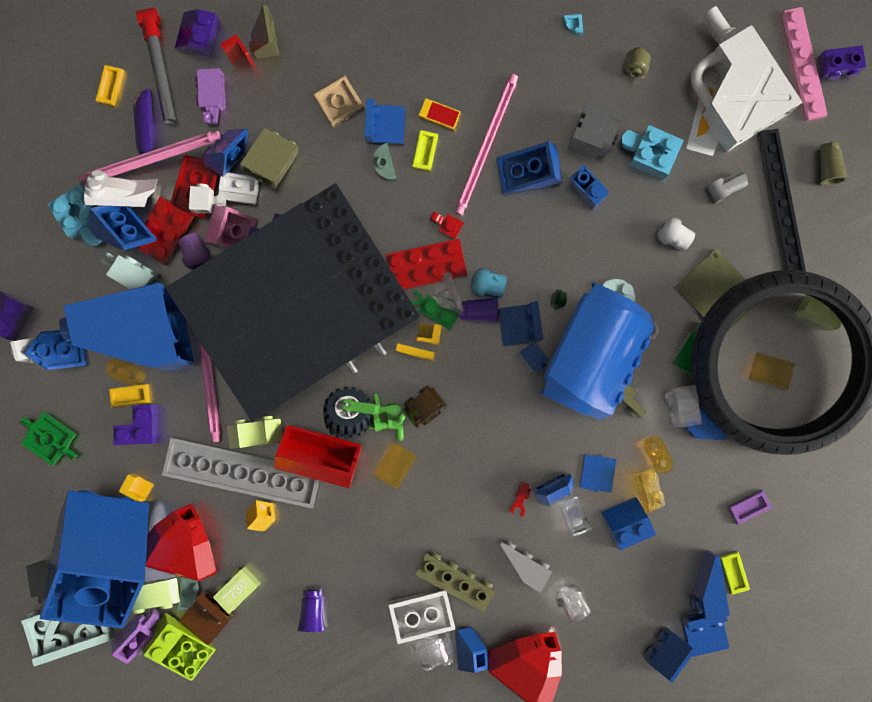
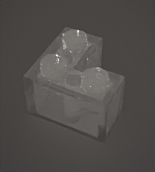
(684, 406)

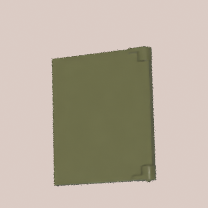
(709, 282)

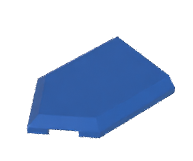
(54, 352)

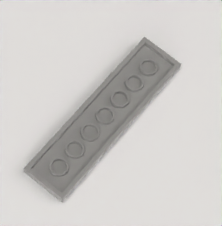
(237, 473)

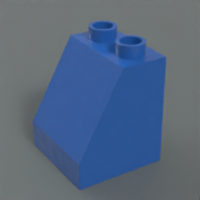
(132, 326)
(96, 560)

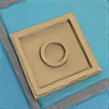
(338, 101)

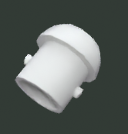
(675, 234)

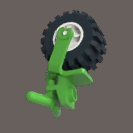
(351, 412)

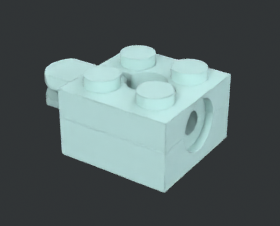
(129, 272)

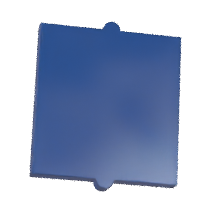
(598, 473)

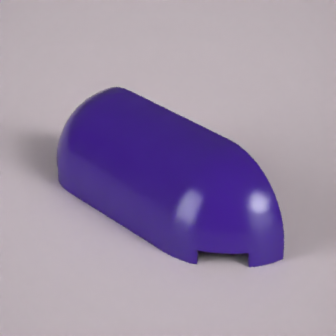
(144, 122)

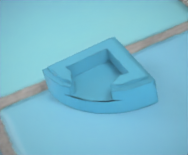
(573, 23)

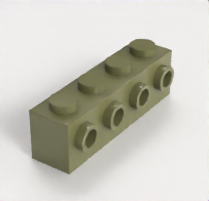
(455, 581)

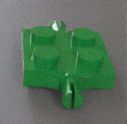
(48, 438)

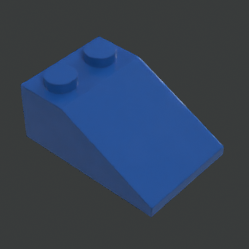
(530, 168)
(118, 227)
(710, 590)

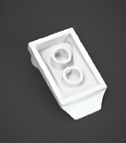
(117, 191)

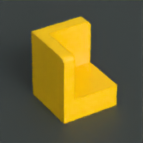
(429, 334)
(136, 487)
(260, 515)

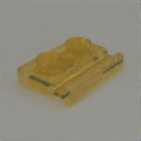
(772, 371)
(395, 465)
(650, 490)

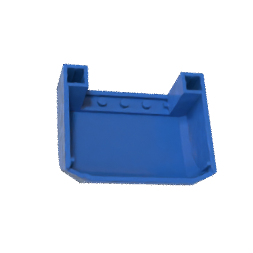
(598, 353)

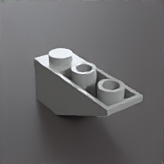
(530, 571)

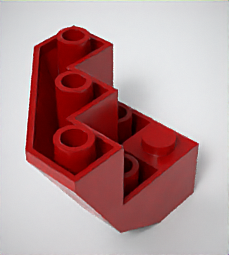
(180, 546)
(528, 666)

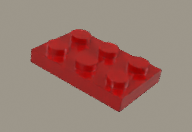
(190, 174)
(168, 225)

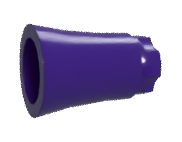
(481, 310)
(311, 612)

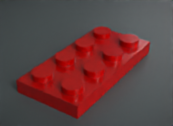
(427, 264)

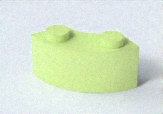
(255, 433)
(156, 594)

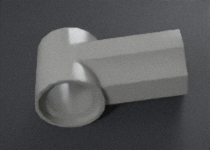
(725, 187)

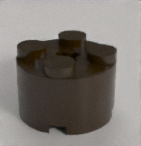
(424, 407)

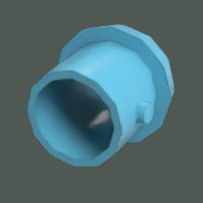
(488, 283)

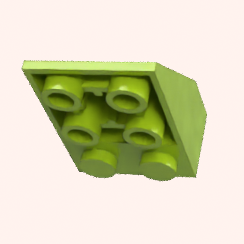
(177, 648)

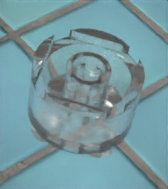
(433, 651)

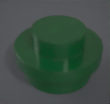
(559, 298)

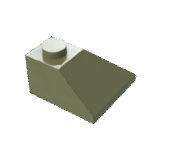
(263, 36)

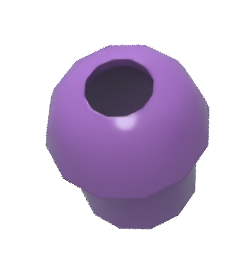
(193, 251)

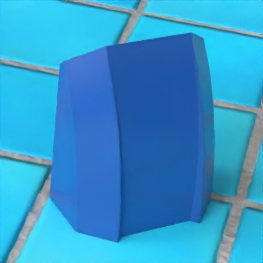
(554, 489)

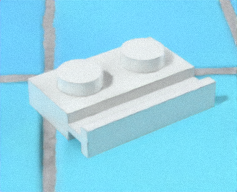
(239, 188)

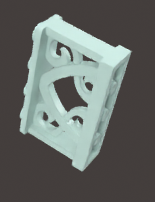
(50, 649)

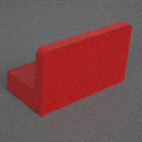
(235, 50)

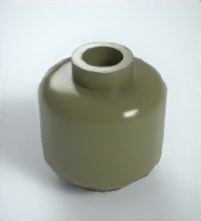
(637, 62)

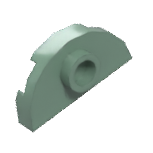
(383, 163)
(187, 593)

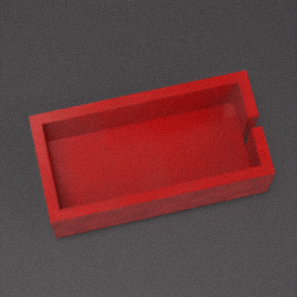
(317, 456)

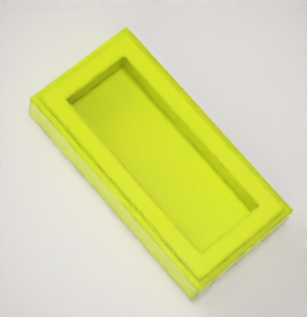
(425, 150)
(734, 573)

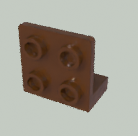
(206, 617)

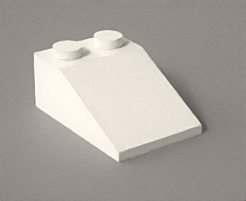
(421, 616)

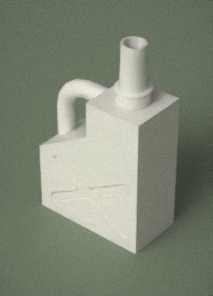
(751, 84)

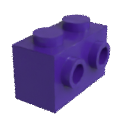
(842, 62)

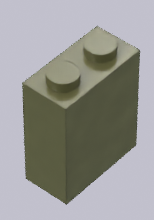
(269, 158)

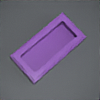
(749, 507)

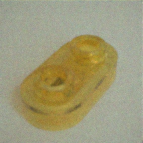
(124, 372)
(658, 455)

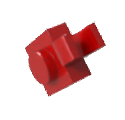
(449, 225)
(522, 493)

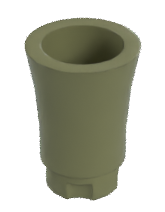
(832, 164)

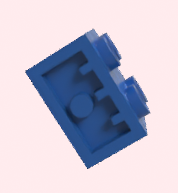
(384, 123)
(521, 324)
(706, 634)

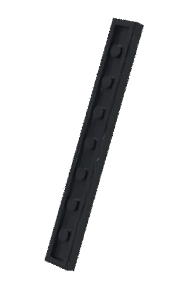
(781, 200)

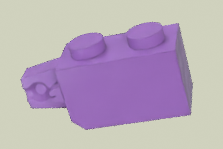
(210, 93)
(134, 636)

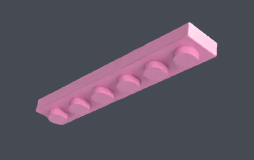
(804, 63)

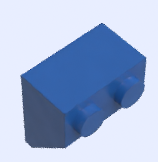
(226, 151)
(628, 523)
(669, 654)

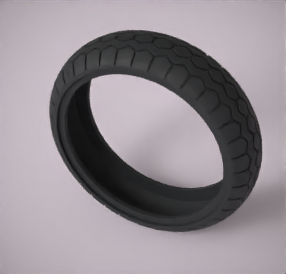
(838, 419)

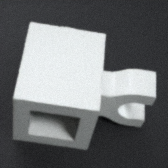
(203, 199)

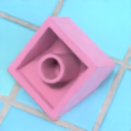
(228, 227)

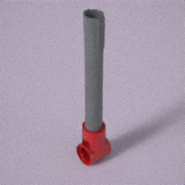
(149, 20)

